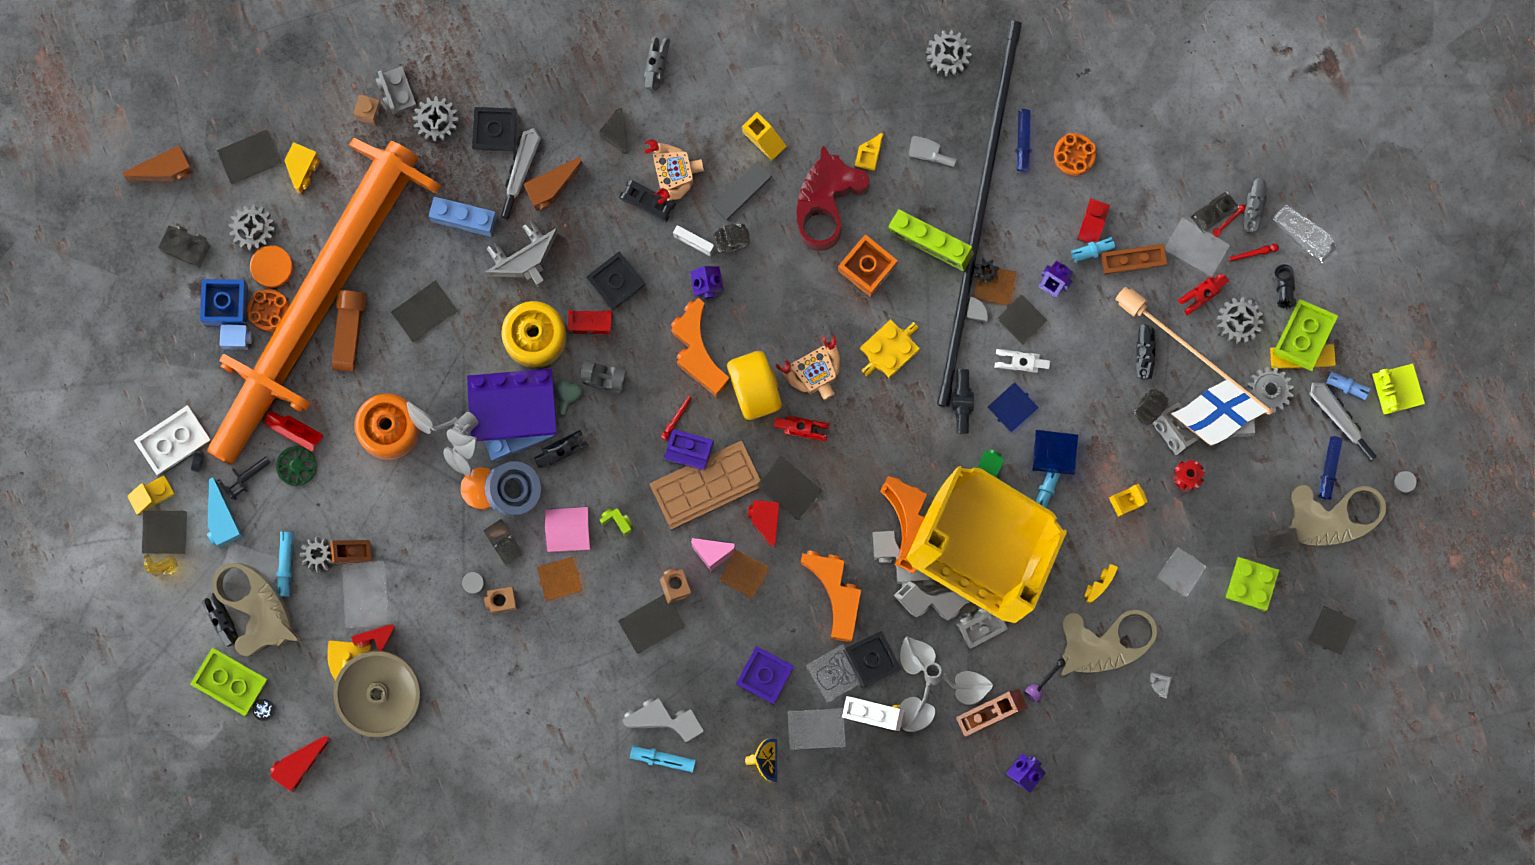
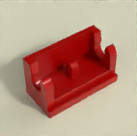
(590, 322)

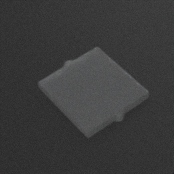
(1181, 572)

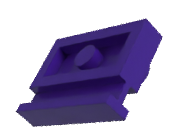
(689, 449)

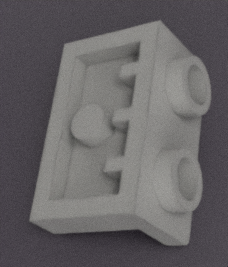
(397, 90)
(1173, 431)
(979, 626)

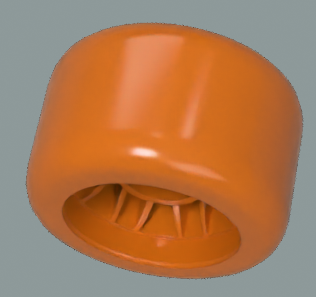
(389, 443)

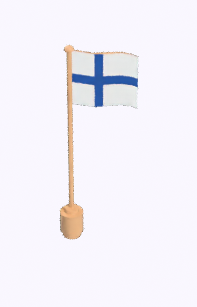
(1219, 409)

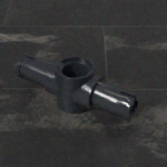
(962, 401)

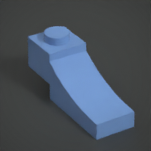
(505, 447)

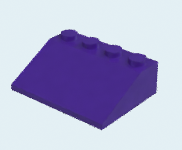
(512, 404)

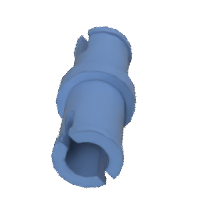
(1348, 385)

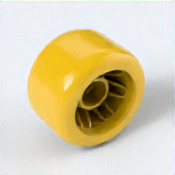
(538, 350)
(754, 385)

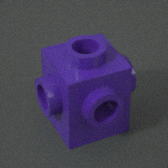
(1056, 279)
(707, 281)
(1026, 772)

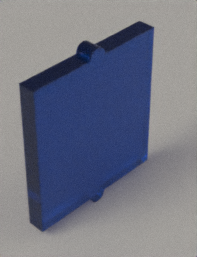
(1012, 407)

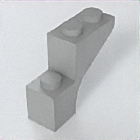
(887, 549)
(943, 600)
(655, 716)

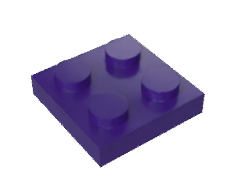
(764, 675)

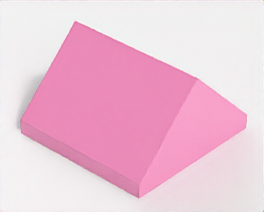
(567, 529)
(713, 552)

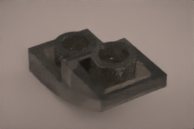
(1214, 212)

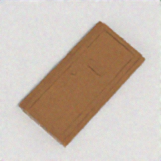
(695, 492)

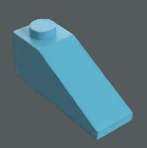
(220, 518)

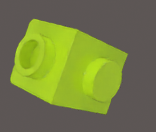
(622, 521)

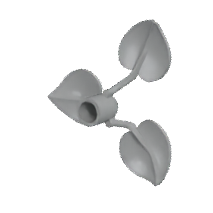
(463, 445)
(920, 656)

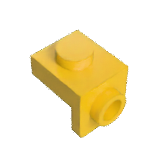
(1128, 500)

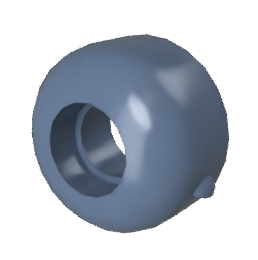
(528, 485)

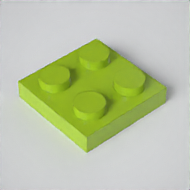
(1252, 584)

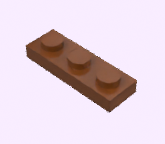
(1133, 259)

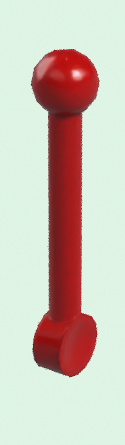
(1217, 231)

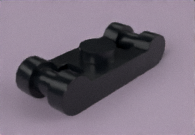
(646, 200)

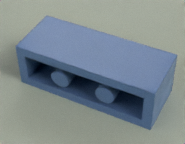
(462, 216)

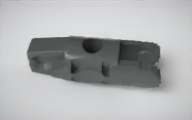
(656, 63)
(1255, 206)

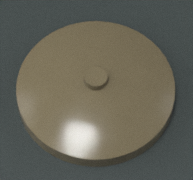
(376, 693)

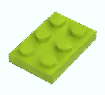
(1305, 335)
(229, 682)

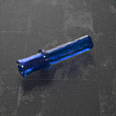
(1023, 146)
(1330, 468)

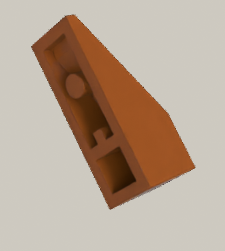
(164, 167)
(548, 187)
(991, 712)

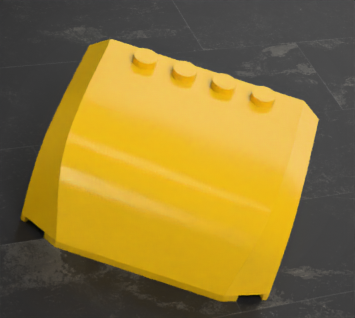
(988, 543)

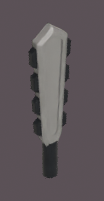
(524, 158)
(1332, 407)

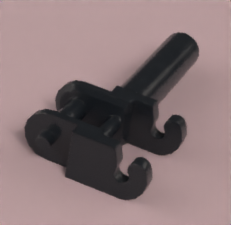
(244, 477)

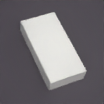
(693, 240)

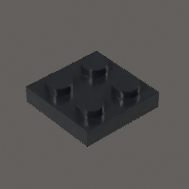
(494, 129)
(615, 280)
(872, 659)

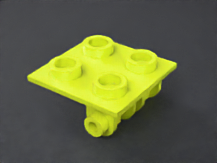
(1398, 389)

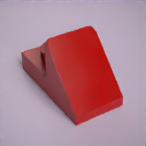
(1093, 221)
(380, 635)

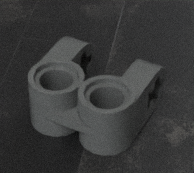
(603, 377)

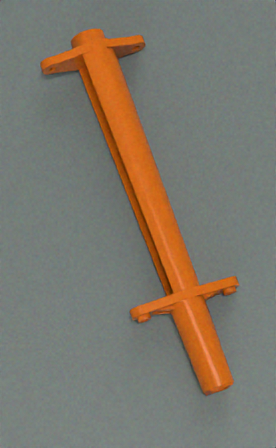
(333, 266)

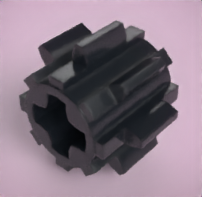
(991, 275)

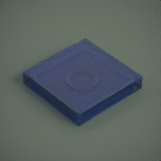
(1055, 452)

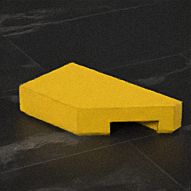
(868, 154)

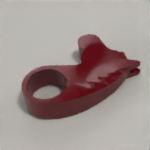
(824, 183)

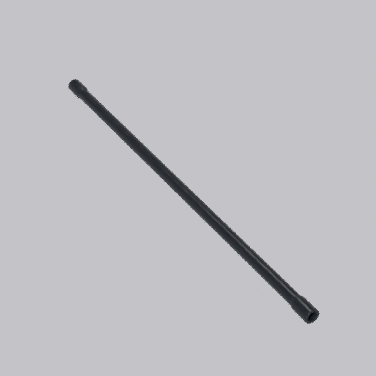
(1012, 39)

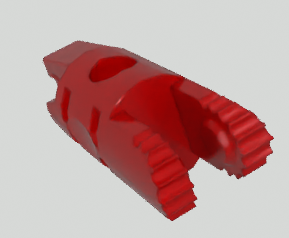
(1211, 287)
(792, 423)

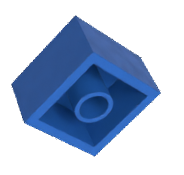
(223, 302)

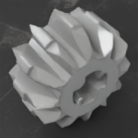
(316, 547)

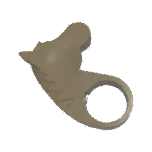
(1332, 527)
(267, 611)
(1093, 654)

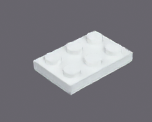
(172, 440)

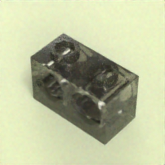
(182, 249)

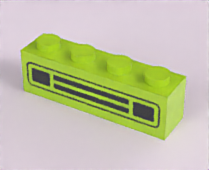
(931, 240)

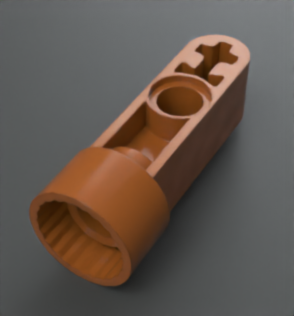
(350, 309)

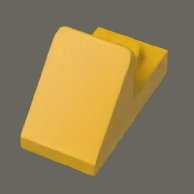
(149, 495)

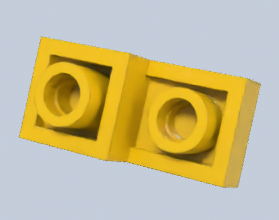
(1095, 591)

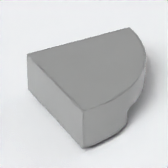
(977, 310)
(1160, 684)

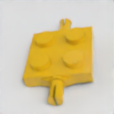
(889, 349)

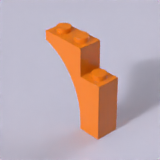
(695, 359)
(907, 504)
(843, 599)

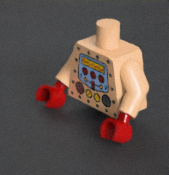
(673, 170)
(814, 370)

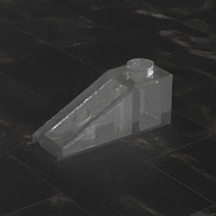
(1305, 233)

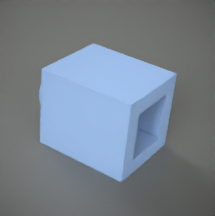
(235, 337)

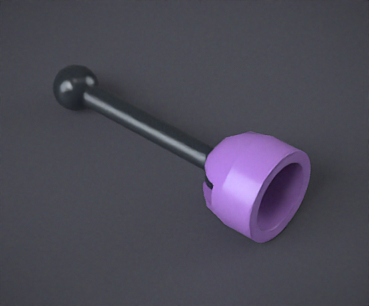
(1034, 691)

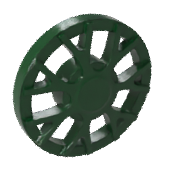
(295, 465)

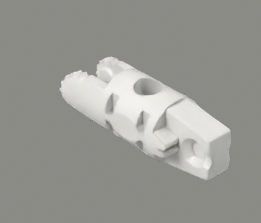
(1032, 361)

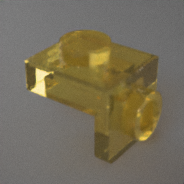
(163, 567)

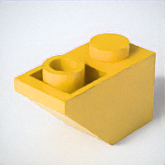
(763, 136)
(300, 164)

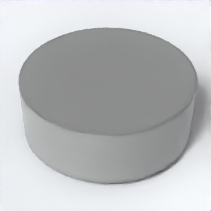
(1405, 482)
(473, 583)

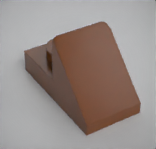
(350, 551)

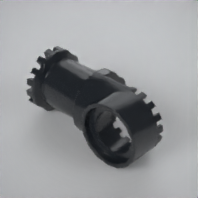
(1285, 287)

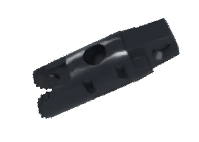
(1145, 352)
(551, 456)
(220, 620)

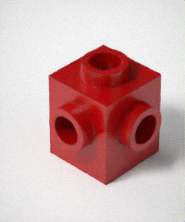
(1185, 482)

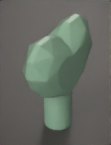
(567, 394)

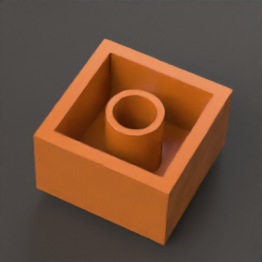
(867, 265)

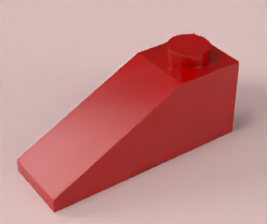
(294, 767)

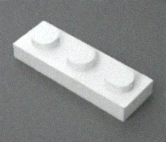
(873, 713)

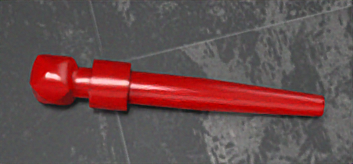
(1263, 250)
(669, 428)

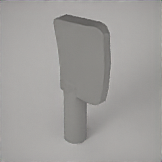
(928, 150)

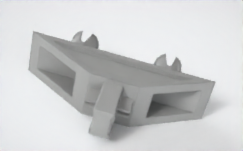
(525, 262)

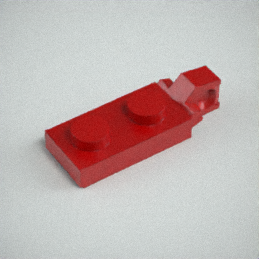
(294, 430)

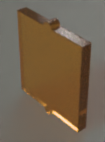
(999, 290)
(744, 574)
(559, 578)

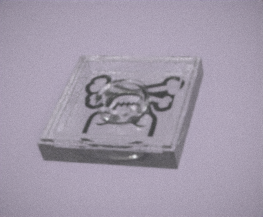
(833, 674)

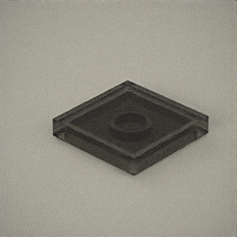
(164, 532)

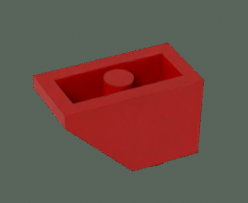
(765, 519)

